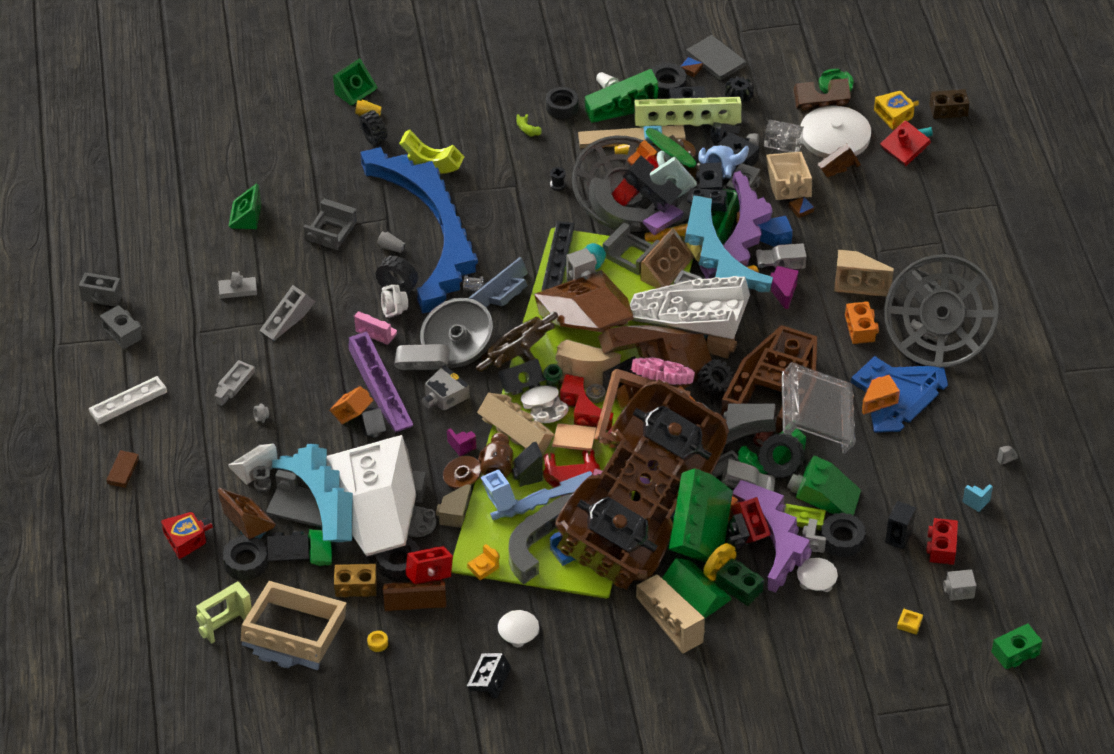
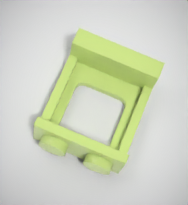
(237, 602)

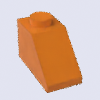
(880, 394)

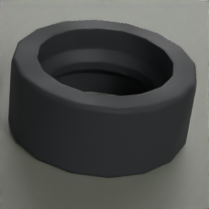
(562, 112)

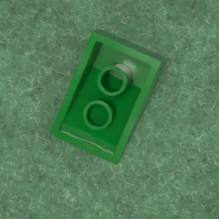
(828, 488)

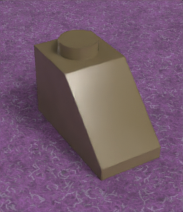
(454, 507)

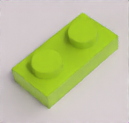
(804, 513)

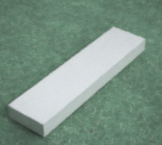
(127, 400)

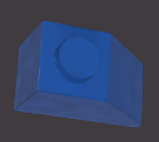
(776, 231)

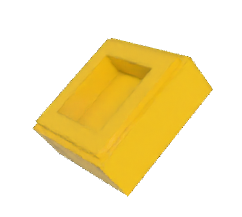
(910, 621)

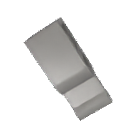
(788, 256)
(736, 471)

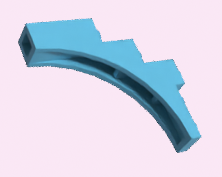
(713, 254)
(332, 501)

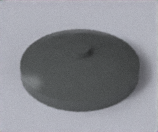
(461, 326)

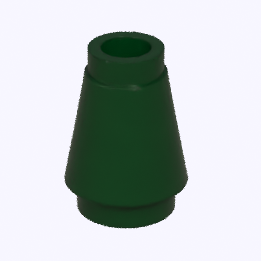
(552, 375)

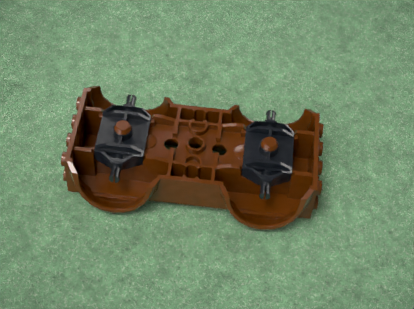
(627, 536)

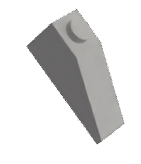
(287, 313)

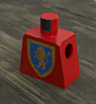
(185, 533)

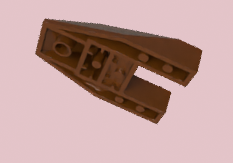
(656, 342)
(767, 363)

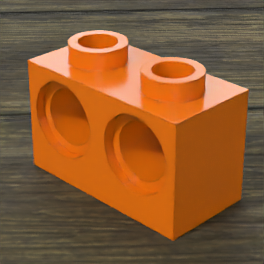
(861, 322)

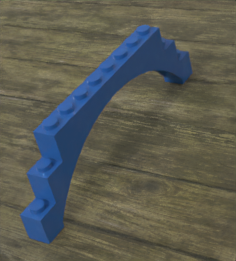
(425, 183)

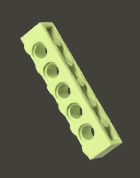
(679, 106)

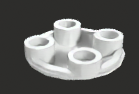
(539, 396)
(550, 414)
(817, 574)
(518, 627)

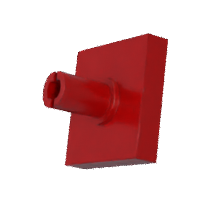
(905, 143)

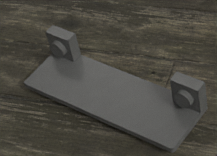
(293, 501)

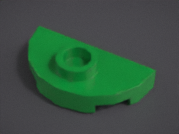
(750, 458)

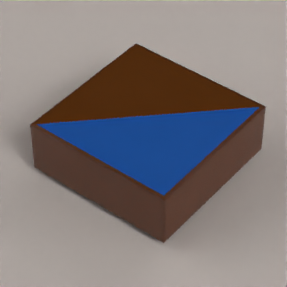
(691, 66)
(801, 207)

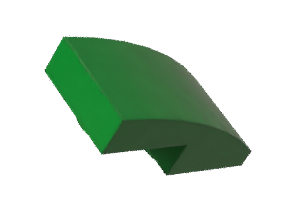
(319, 550)

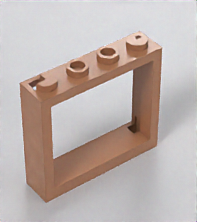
(616, 377)

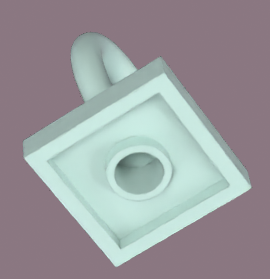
(673, 171)

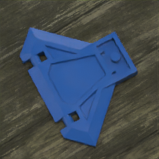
(913, 387)

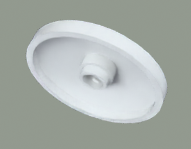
(832, 128)

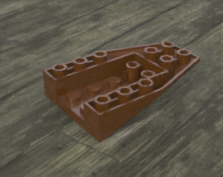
(586, 303)

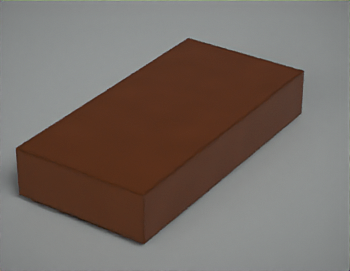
(122, 469)

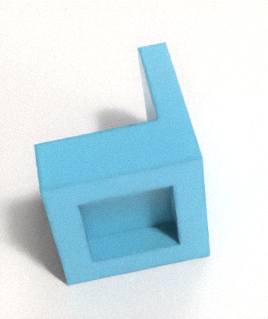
(976, 497)

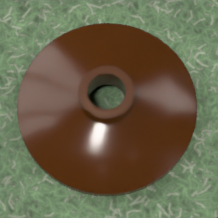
(462, 471)

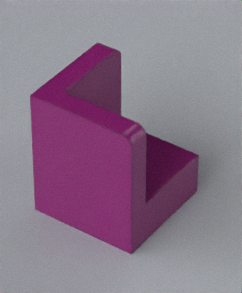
(462, 442)

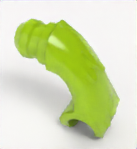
(529, 130)

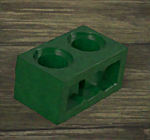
(740, 581)

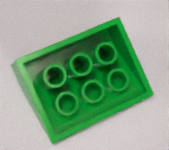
(700, 515)

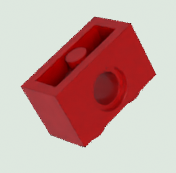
(753, 518)
(429, 565)

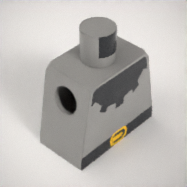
(445, 389)

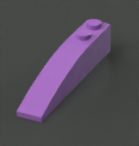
(378, 381)

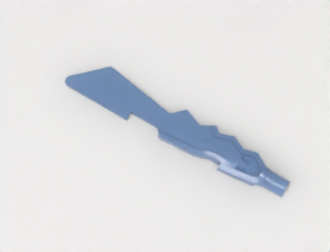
(542, 497)

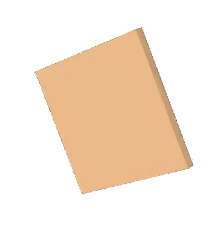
(574, 437)

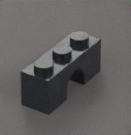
(660, 195)

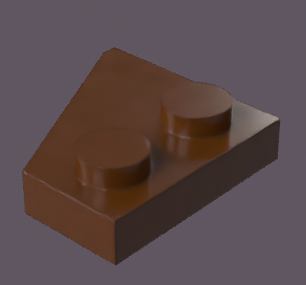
(838, 161)

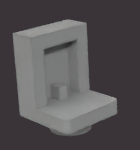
(817, 543)

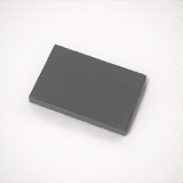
(716, 57)

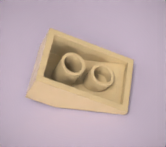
(862, 274)

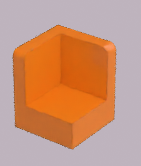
(644, 150)

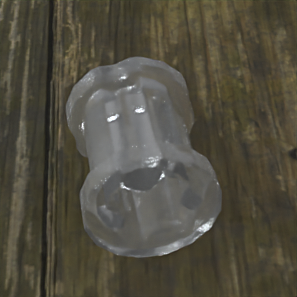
(473, 284)

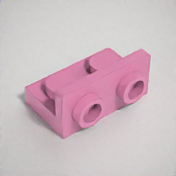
(376, 329)

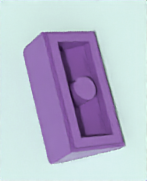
(662, 220)

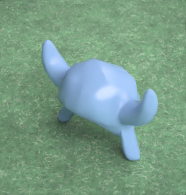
(725, 156)

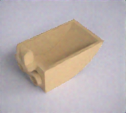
(789, 175)
(584, 361)

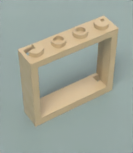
(300, 601)

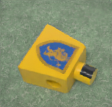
(895, 108)

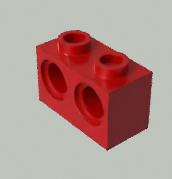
(943, 541)

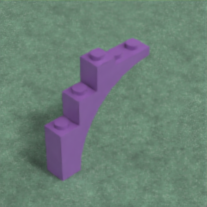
(747, 232)
(789, 546)

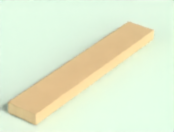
(588, 137)

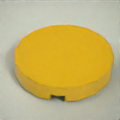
(718, 560)

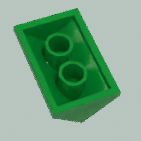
(695, 587)

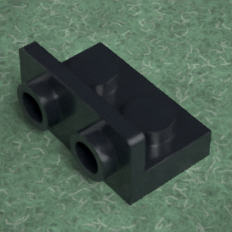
(718, 197)
(737, 532)
(490, 674)

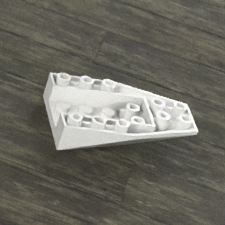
(695, 306)
(381, 491)

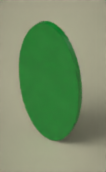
(670, 147)

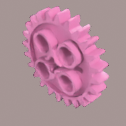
(673, 372)

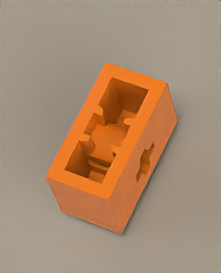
(351, 405)

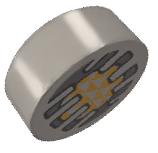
(595, 393)

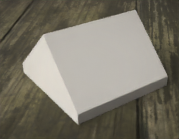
(259, 456)

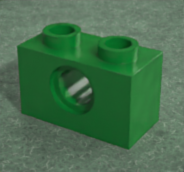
(1017, 646)

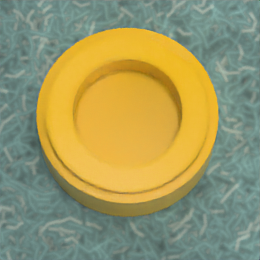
(377, 641)

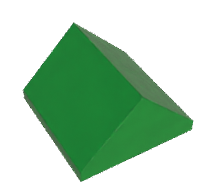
(353, 82)
(246, 209)

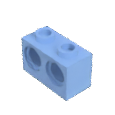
(499, 490)

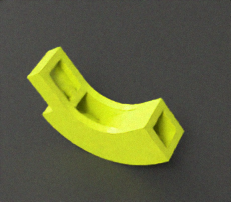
(445, 159)

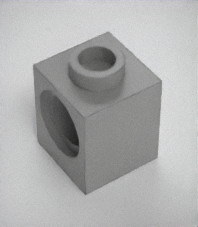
(960, 585)

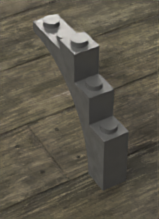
(749, 419)

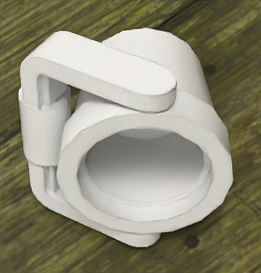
(393, 301)

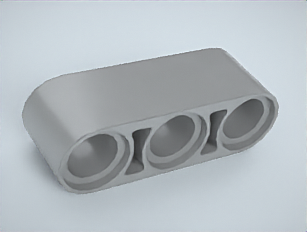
(421, 357)

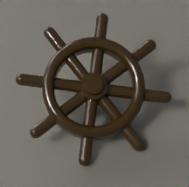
(517, 342)

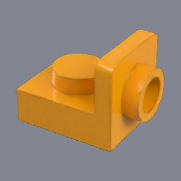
(484, 563)

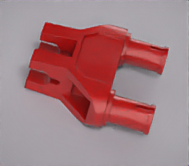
(555, 474)

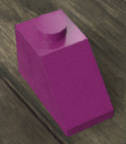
(784, 285)

